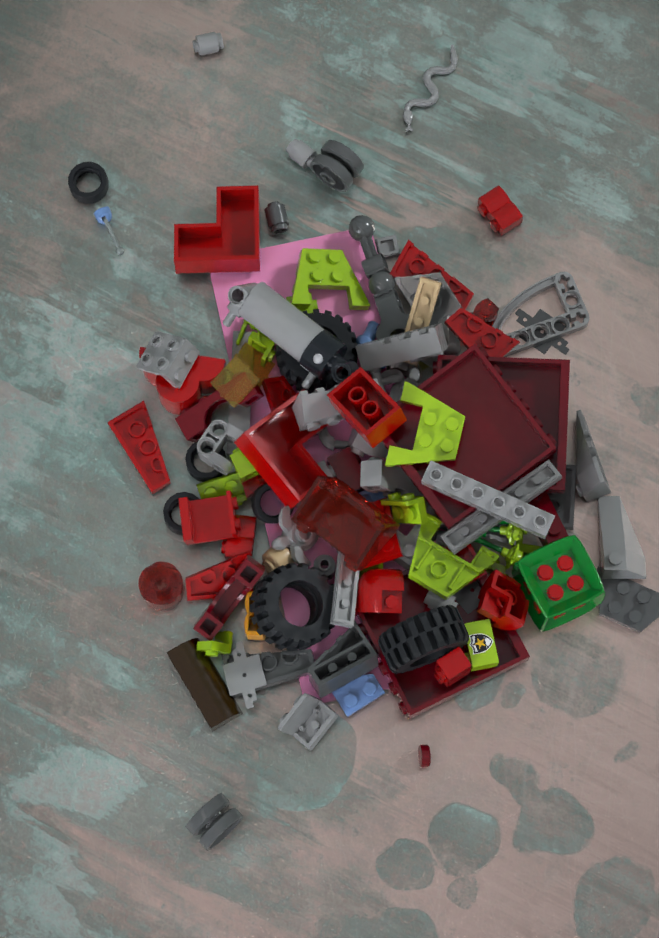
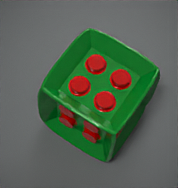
(559, 582)

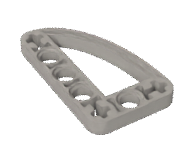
(547, 325)

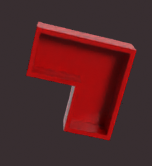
(229, 243)
(278, 453)

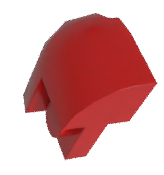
(380, 591)
(503, 602)

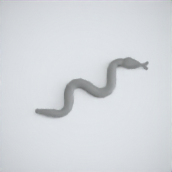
(407, 115)

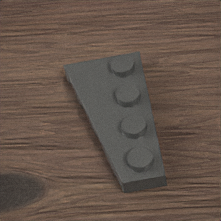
(280, 666)

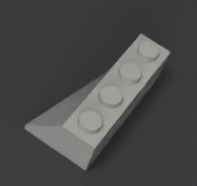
(316, 409)

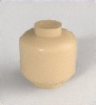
(275, 558)

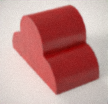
(195, 384)

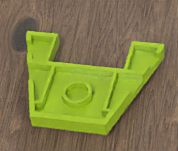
(326, 271)
(437, 431)
(439, 568)

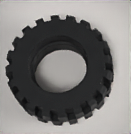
(296, 374)
(268, 614)
(423, 639)

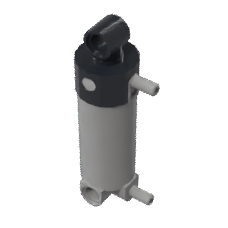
(291, 330)

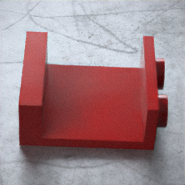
(209, 519)

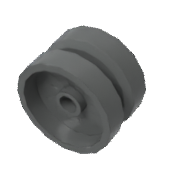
(337, 165)
(214, 821)

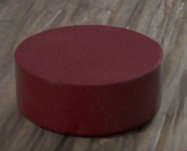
(424, 755)

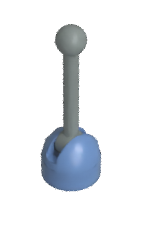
(104, 216)

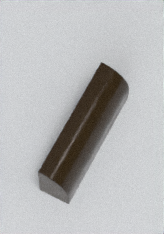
(204, 684)

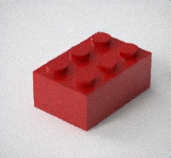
(367, 407)

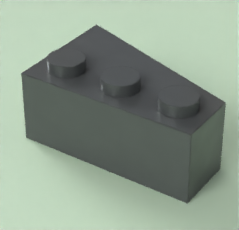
(343, 662)

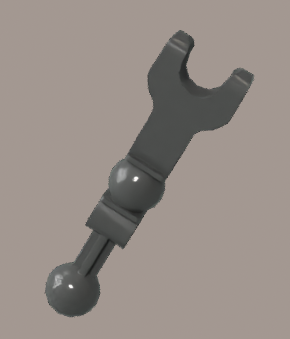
(380, 280)

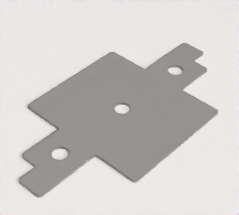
(254, 675)

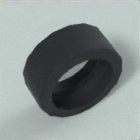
(88, 167)
(200, 476)
(169, 505)
(256, 507)

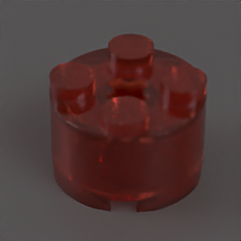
(153, 577)

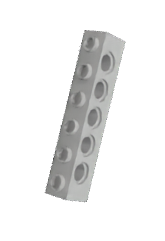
(487, 499)

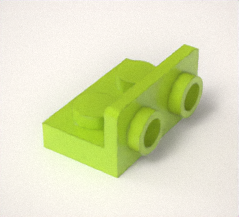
(219, 486)
(407, 508)

